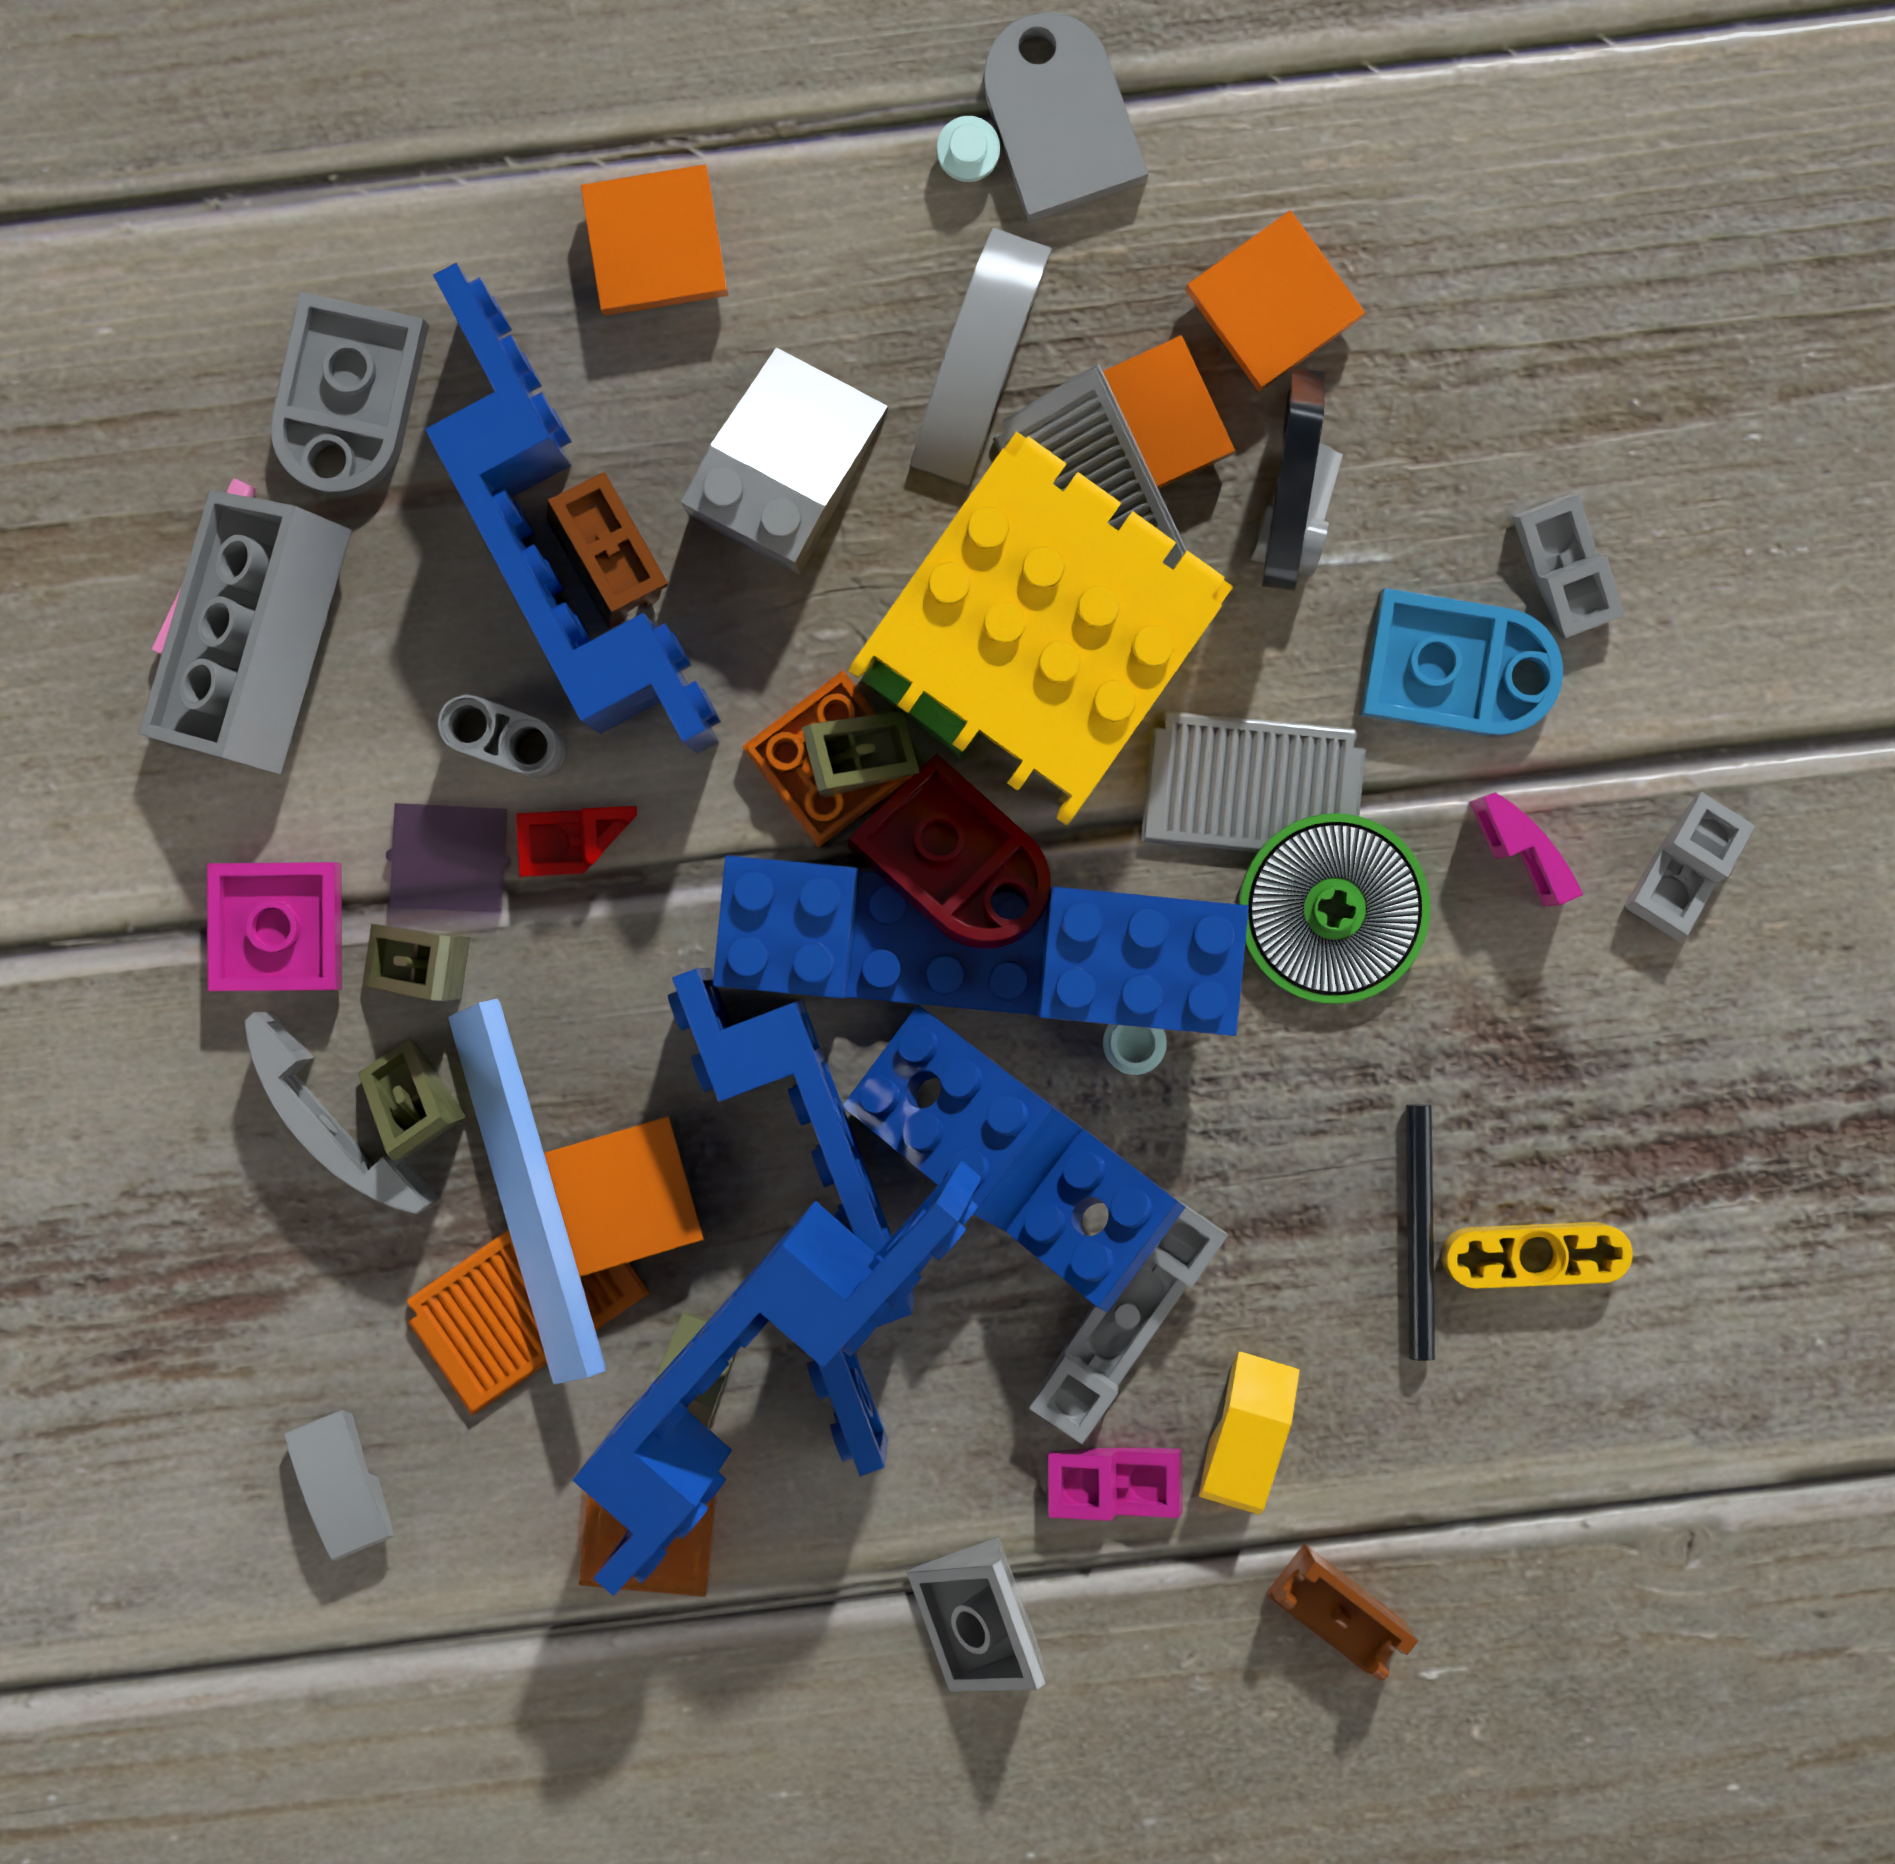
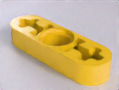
(1582, 1236)

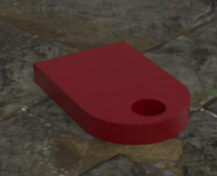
(952, 855)

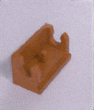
(605, 548)
(1341, 1612)

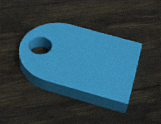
(1454, 664)

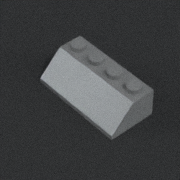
(245, 630)

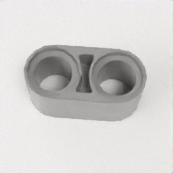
(502, 736)

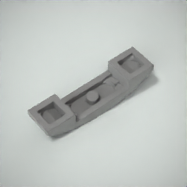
(979, 357)
(277, 1061)
(1110, 1342)

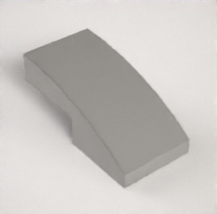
(1566, 566)
(1688, 866)
(337, 1486)

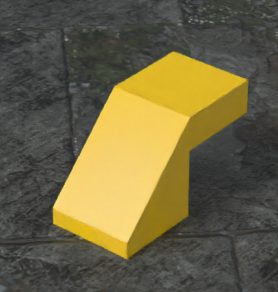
(1251, 1434)

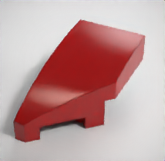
(567, 840)

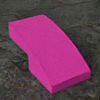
(1513, 832)
(1115, 1482)

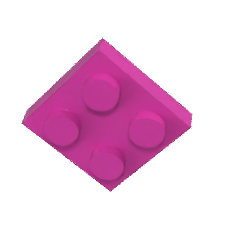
(274, 926)

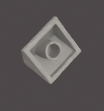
(978, 1620)

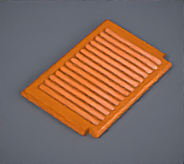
(483, 1324)

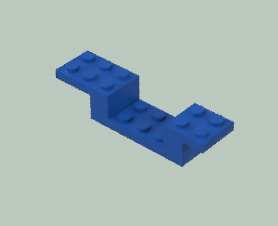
(506, 448)
(1083, 961)
(756, 1054)
(817, 1290)

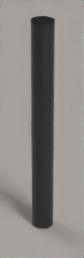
(1420, 1232)

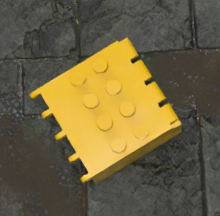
(1045, 621)

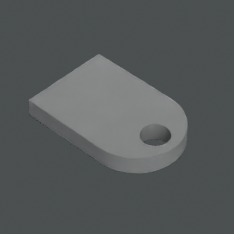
(1060, 118)
(348, 387)

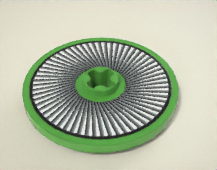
(1376, 880)

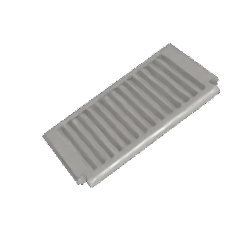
(1091, 435)
(1245, 779)

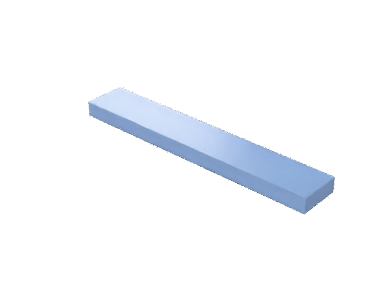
(526, 1192)

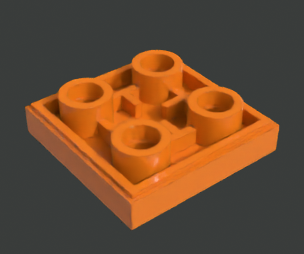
(654, 240)
(1274, 301)
(1169, 412)
(785, 762)
(624, 1196)

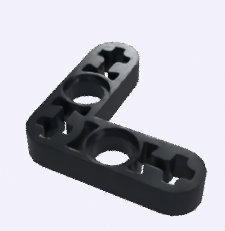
(1295, 479)

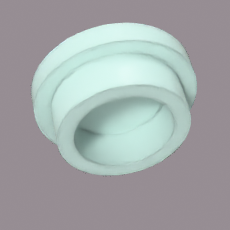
(968, 148)
(1134, 1048)

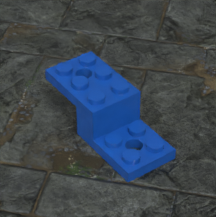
(1031, 1157)

